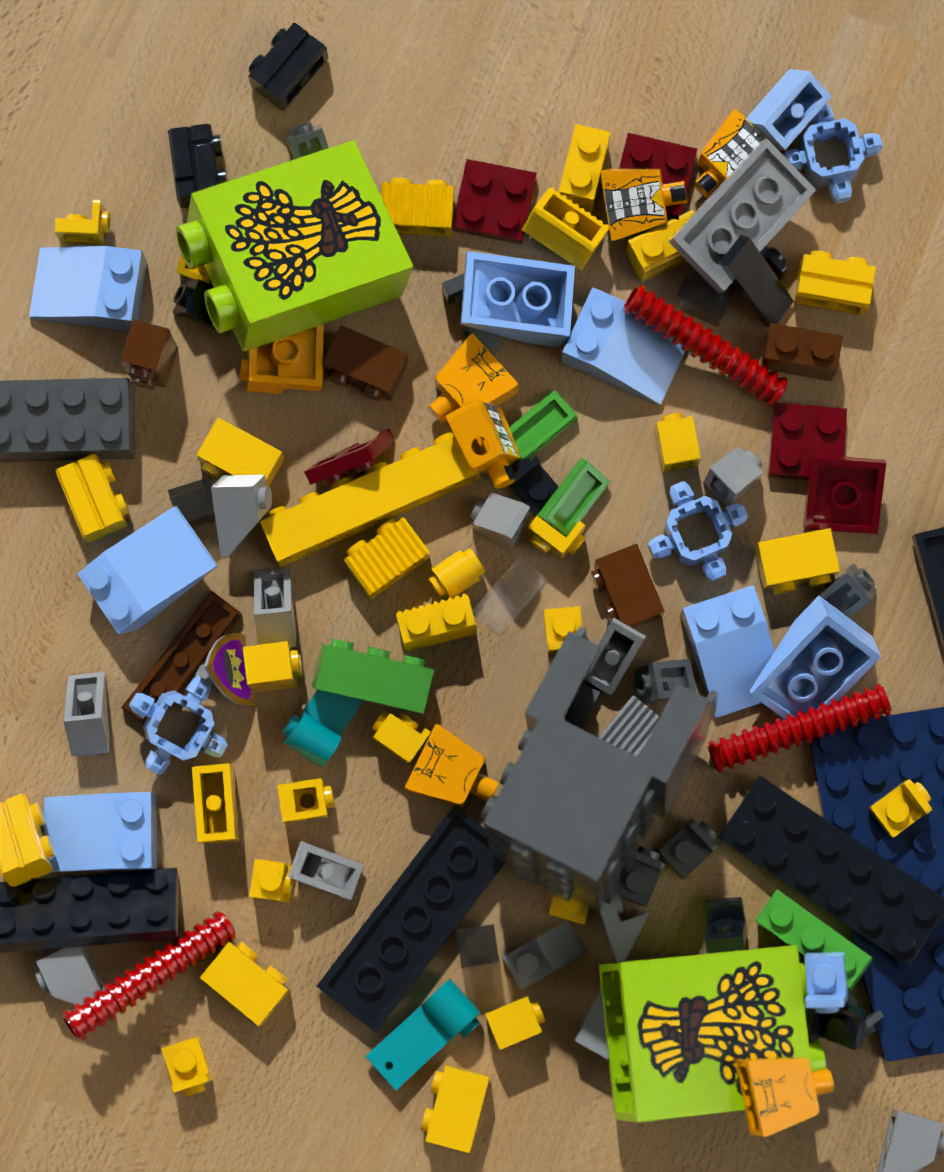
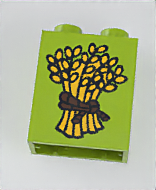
(294, 246)
(687, 1020)

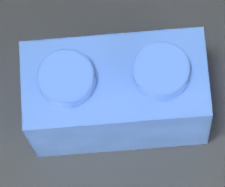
(789, 107)

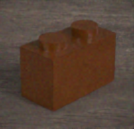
(801, 351)
(149, 354)
(365, 364)
(627, 587)

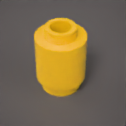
(456, 573)

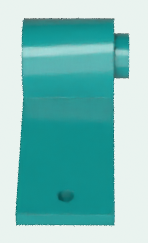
(319, 726)
(424, 1034)

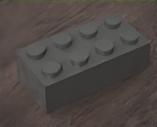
(67, 419)

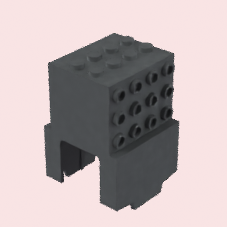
(578, 801)

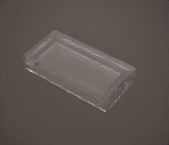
(509, 596)

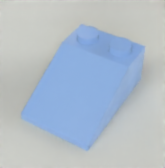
(89, 286)
(518, 298)
(621, 349)
(147, 571)
(729, 646)
(815, 661)
(102, 831)

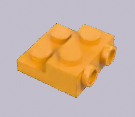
(286, 363)

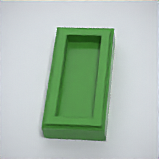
(542, 425)
(574, 497)

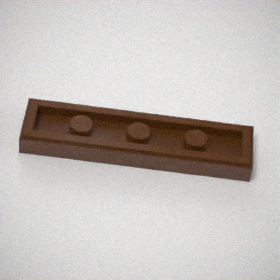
(187, 651)

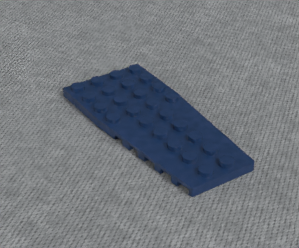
(850, 776)

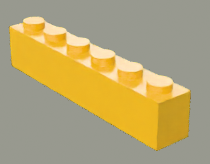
(367, 500)

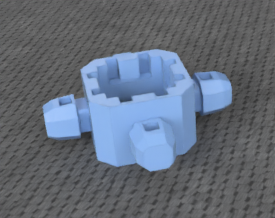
(838, 177)
(682, 496)
(159, 758)

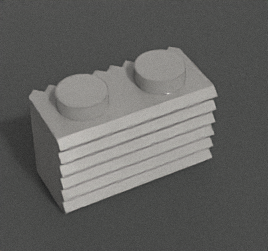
(631, 727)

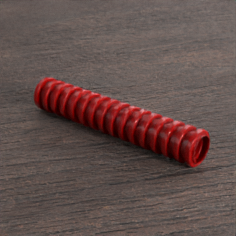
(705, 345)
(799, 728)
(149, 975)

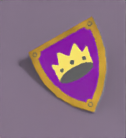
(227, 669)

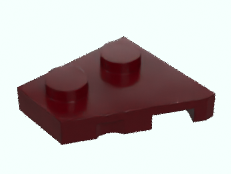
(355, 456)

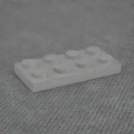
(750, 203)

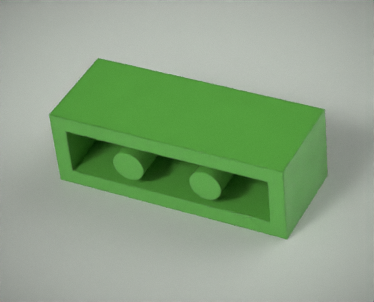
(373, 676)
(799, 927)

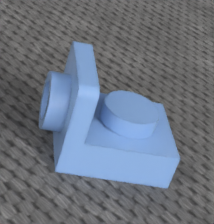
(826, 981)

